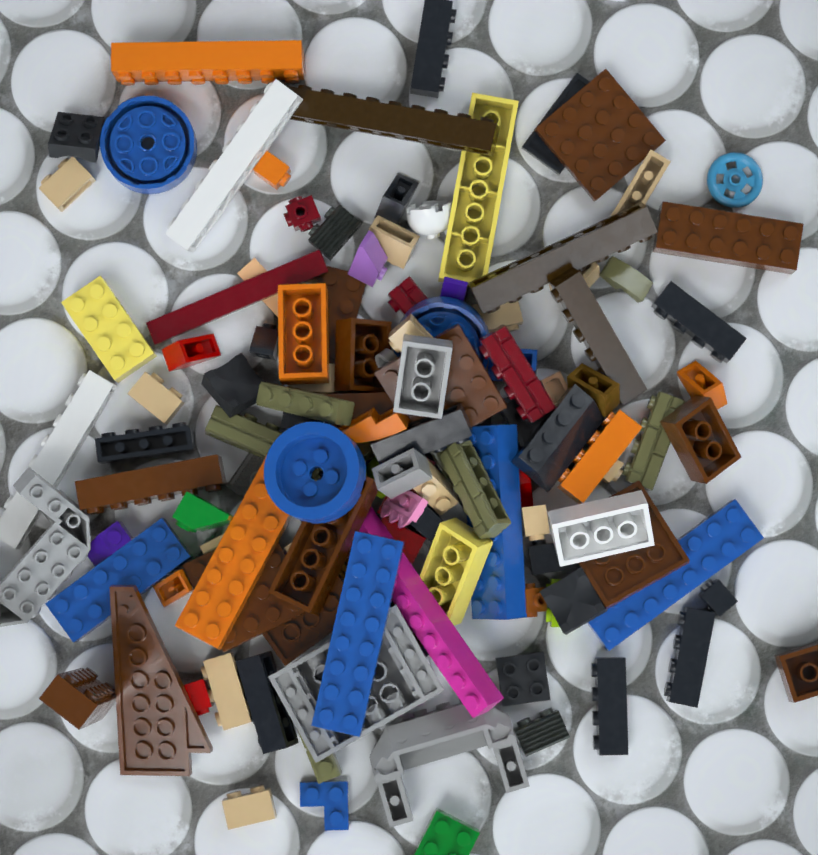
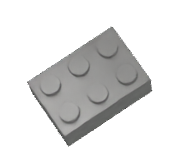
(423, 376)

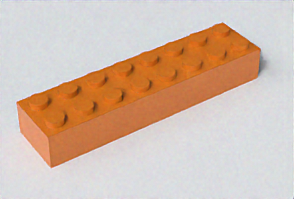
(207, 62)
(234, 566)

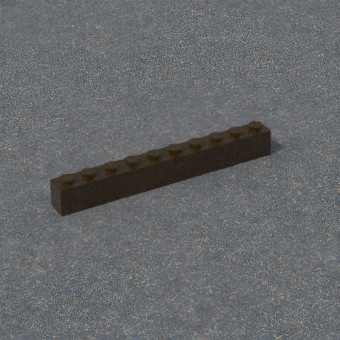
(395, 120)

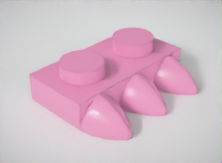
(404, 507)

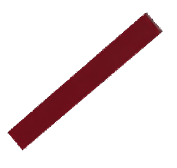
(236, 297)

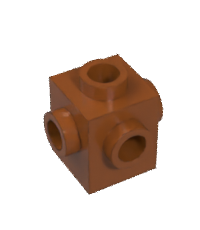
(534, 600)

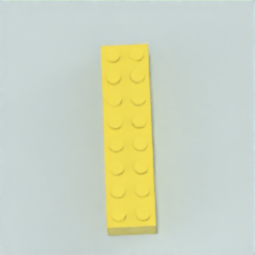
(478, 195)

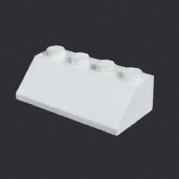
(601, 528)

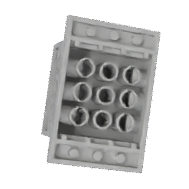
(400, 684)

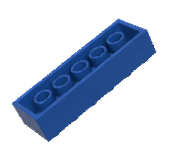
(139, 563)

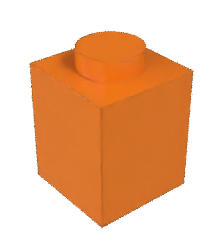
(272, 170)

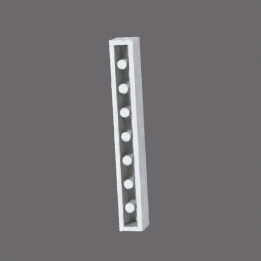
(233, 166)
(57, 452)

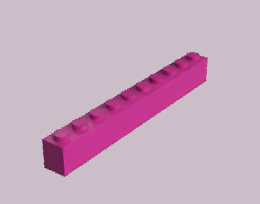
(438, 633)

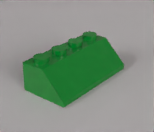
(200, 515)

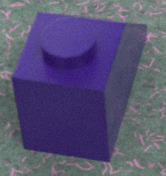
(454, 288)
(108, 542)

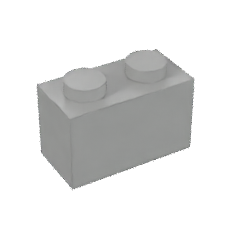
(402, 473)

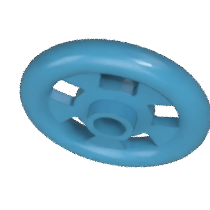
(754, 181)

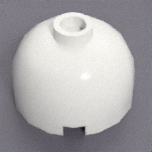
(429, 217)

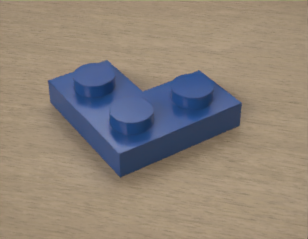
(333, 797)

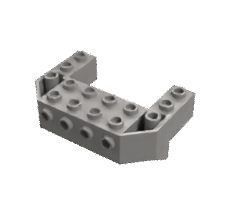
(51, 556)
(435, 737)

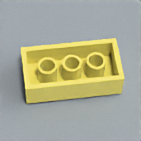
(109, 329)
(454, 566)

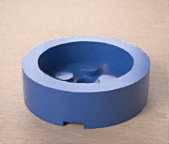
(163, 164)
(443, 312)
(291, 465)

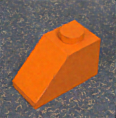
(701, 382)

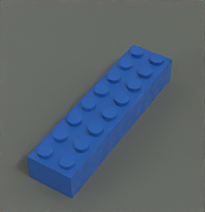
(709, 548)
(502, 579)
(358, 633)

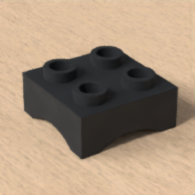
(76, 136)
(233, 385)
(573, 601)
(523, 678)

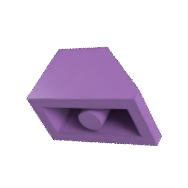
(369, 261)

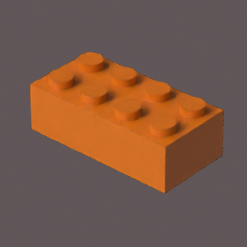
(303, 334)
(599, 456)

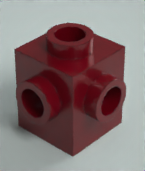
(299, 205)

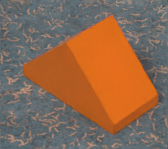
(173, 587)

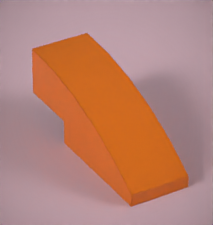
(372, 426)

